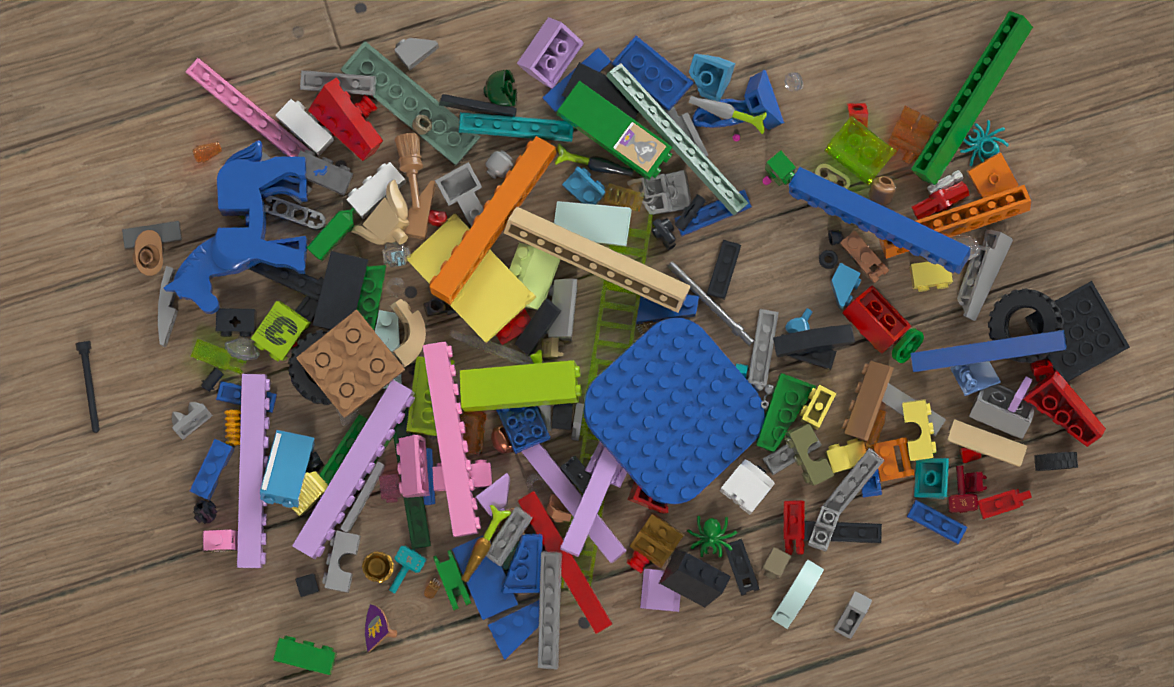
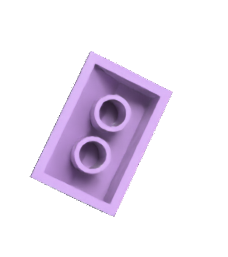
(550, 52)

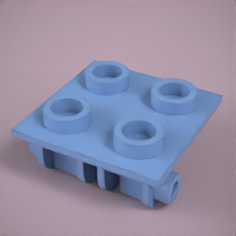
(975, 376)

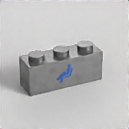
(325, 173)

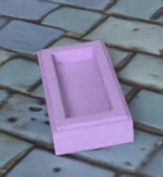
(1020, 394)

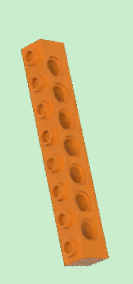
(971, 216)

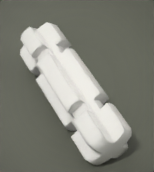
(946, 182)

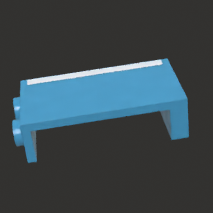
(286, 469)

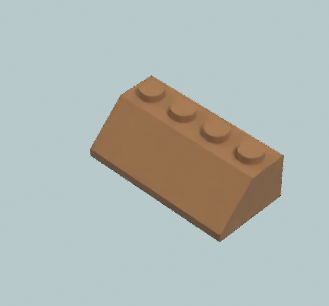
(868, 400)

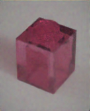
(390, 488)

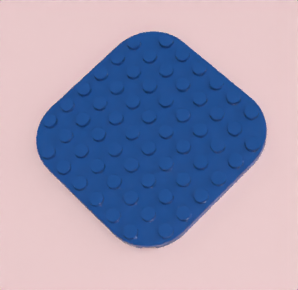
(673, 411)

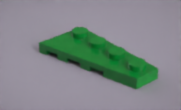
(371, 294)
(785, 404)

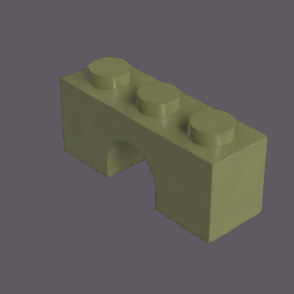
(800, 440)

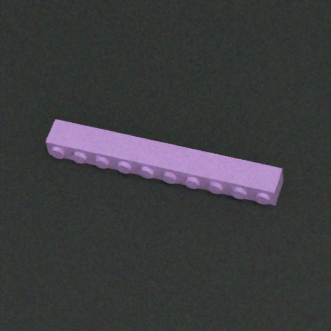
(354, 469)
(252, 470)

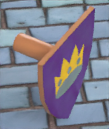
(376, 627)

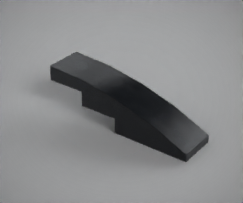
(814, 339)

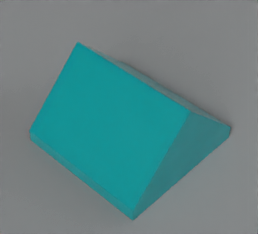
(931, 478)

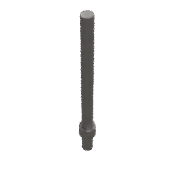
(736, 328)

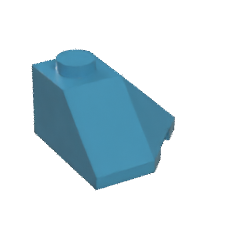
(711, 75)

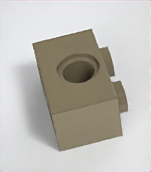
(775, 563)

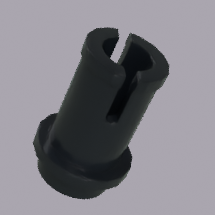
(212, 379)

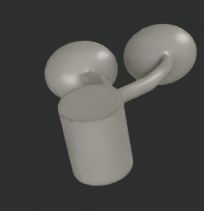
(768, 389)

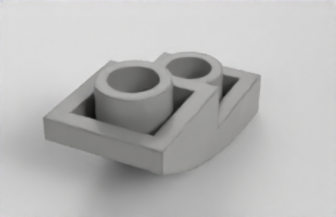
(824, 528)

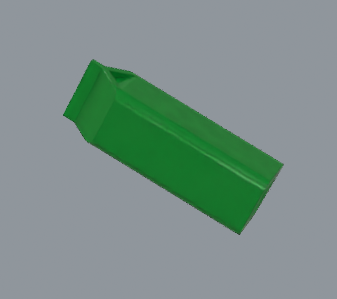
(332, 234)

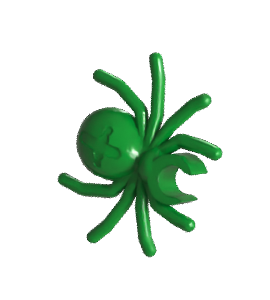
(711, 536)

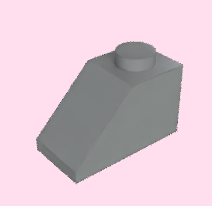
(415, 51)
(853, 615)

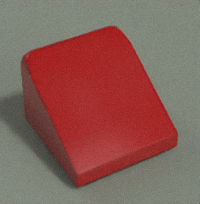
(968, 455)

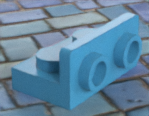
(583, 187)

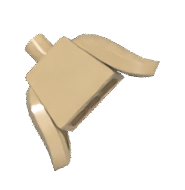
(387, 220)

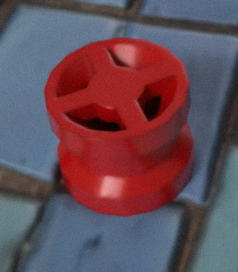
(366, 106)
(637, 561)

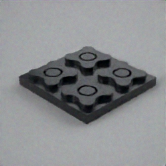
(1088, 331)

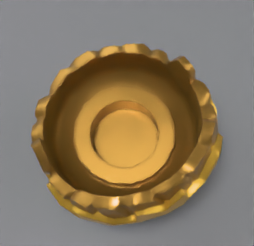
(377, 566)

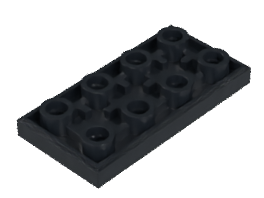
(601, 85)
(340, 289)

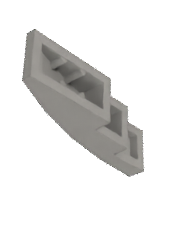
(166, 314)

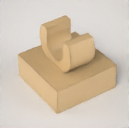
(550, 348)

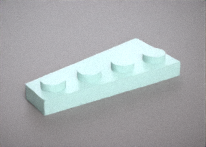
(388, 331)

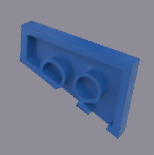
(655, 312)
(525, 566)
(515, 628)

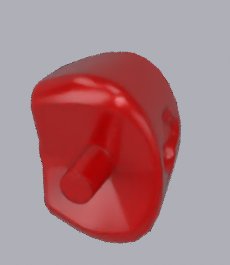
(437, 218)

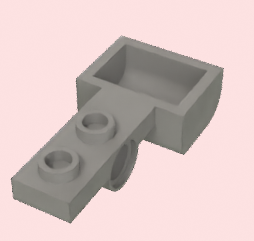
(460, 187)

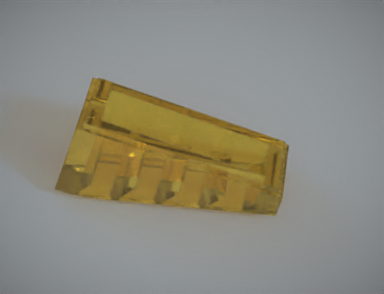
(637, 199)

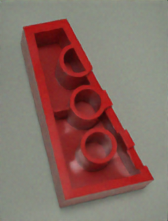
(345, 120)
(1066, 408)

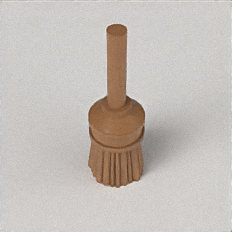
(410, 162)

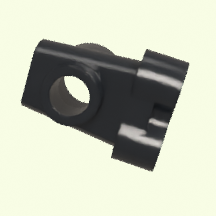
(663, 230)
(442, 307)

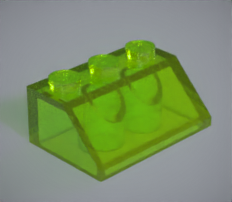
(860, 150)

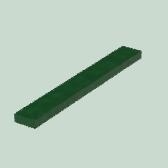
(413, 505)

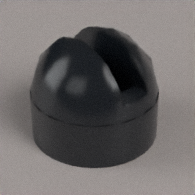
(835, 237)

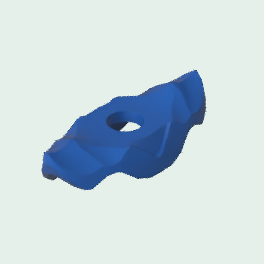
(706, 119)

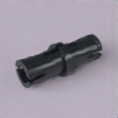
(690, 212)

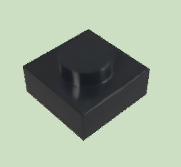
(307, 585)

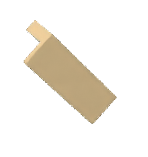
(986, 443)

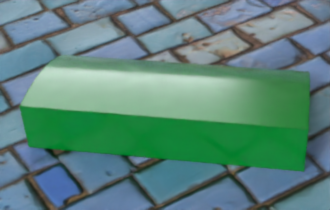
(343, 448)

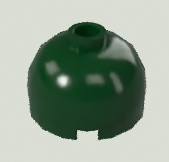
(500, 88)

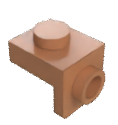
(557, 510)

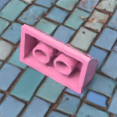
(413, 466)

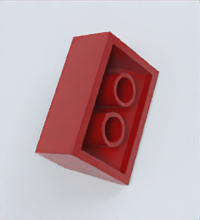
(876, 319)

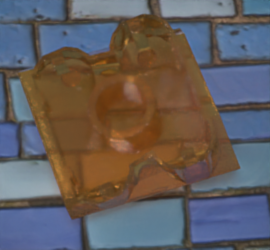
(474, 430)

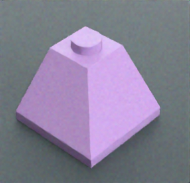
(495, 495)

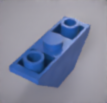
(761, 99)

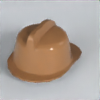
(148, 253)

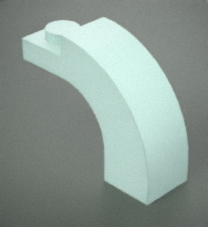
(797, 594)

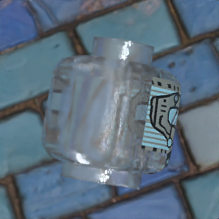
(395, 254)

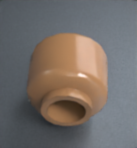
(882, 190)

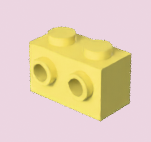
(816, 410)

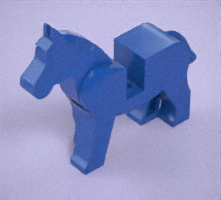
(241, 191)

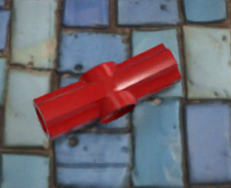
(941, 200)

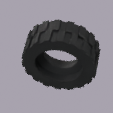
(1056, 461)

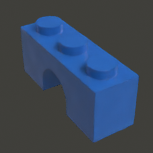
(208, 475)

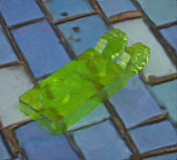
(215, 356)

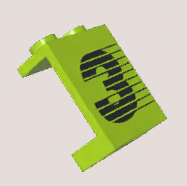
(279, 331)

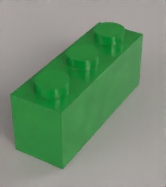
(305, 655)

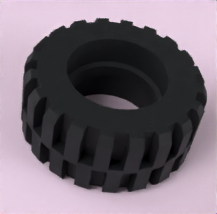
(1024, 299)
(300, 377)

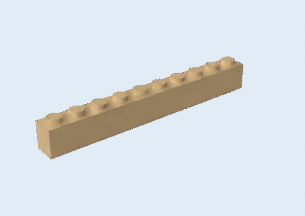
(597, 259)

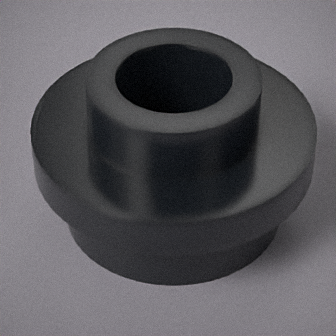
(828, 253)

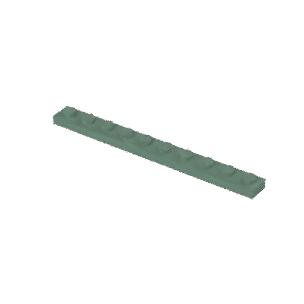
(677, 139)

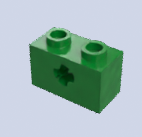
(780, 168)

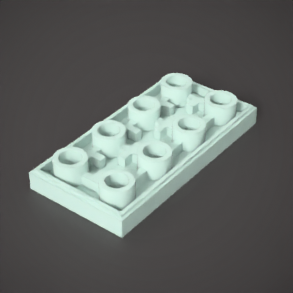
(595, 222)

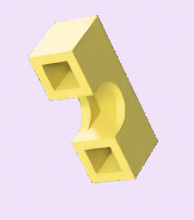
(918, 412)

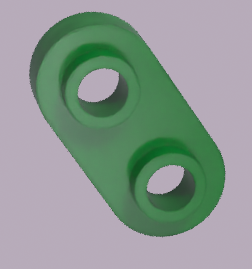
(908, 344)

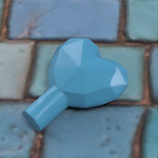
(800, 323)

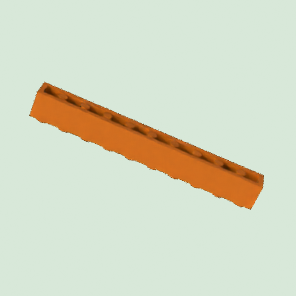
(492, 220)

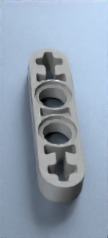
(291, 209)

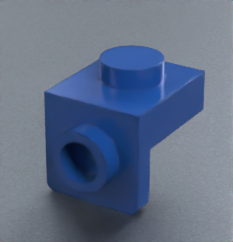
(872, 486)

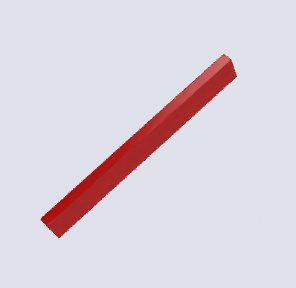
(570, 569)

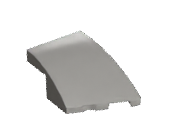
(664, 193)

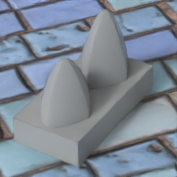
(186, 424)

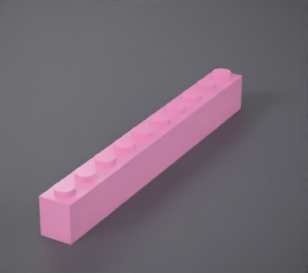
(450, 439)

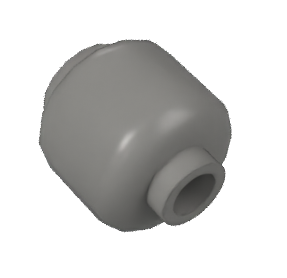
(499, 164)

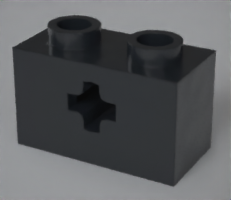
(226, 316)

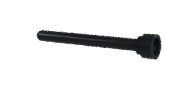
(84, 350)

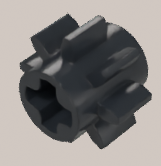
(204, 511)

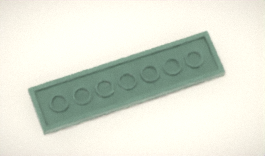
(408, 100)

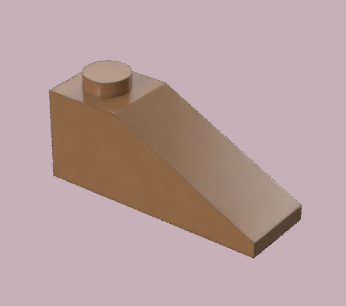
(419, 218)

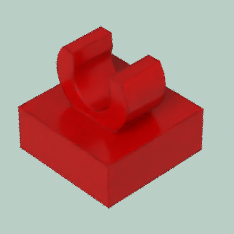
(1041, 367)

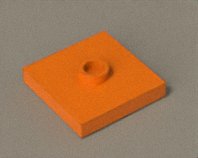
(992, 176)

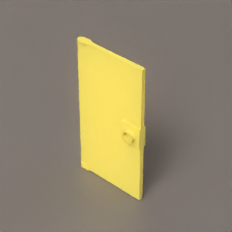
(490, 294)

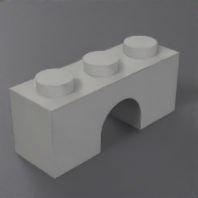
(343, 544)

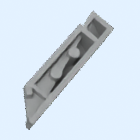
(982, 272)

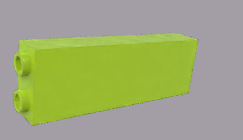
(520, 386)

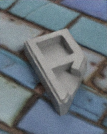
(577, 421)

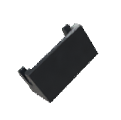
(576, 473)

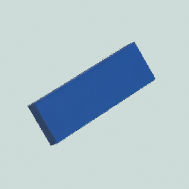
(232, 393)
(937, 522)

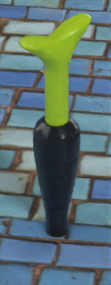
(594, 163)

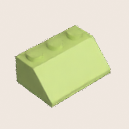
(535, 271)

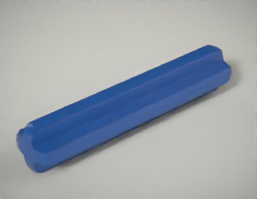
(430, 500)

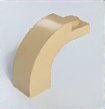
(414, 333)

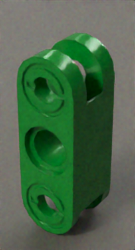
(452, 580)

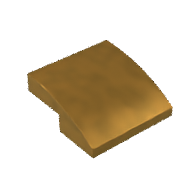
(657, 540)

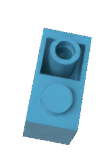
(842, 284)

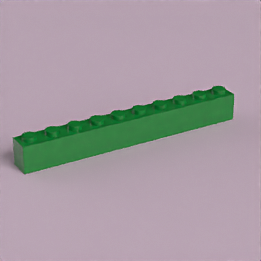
(972, 98)

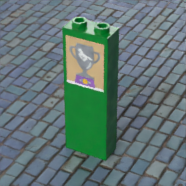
(615, 131)

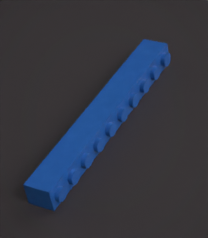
(879, 220)

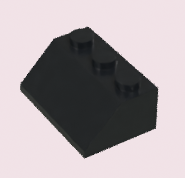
(694, 578)

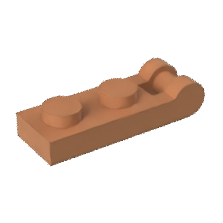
(863, 256)

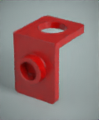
(861, 115)

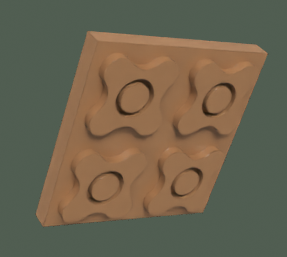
(350, 363)

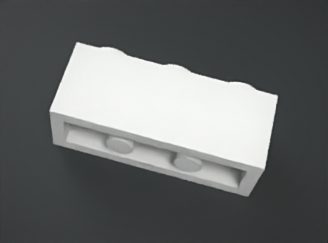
(305, 127)
(374, 189)

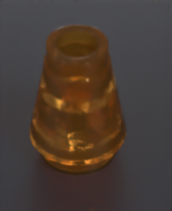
(206, 151)

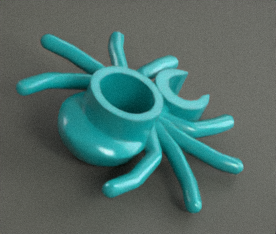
(984, 143)

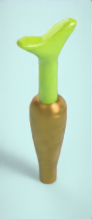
(483, 544)

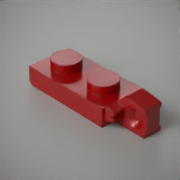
(1002, 503)

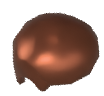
(500, 440)

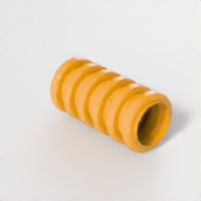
(233, 427)

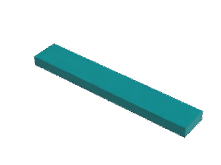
(515, 127)

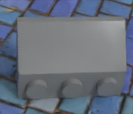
(564, 297)
(992, 409)

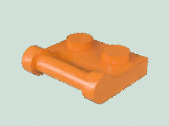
(888, 469)

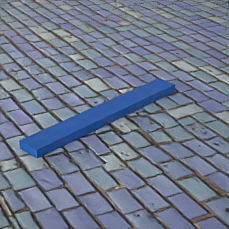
(988, 351)

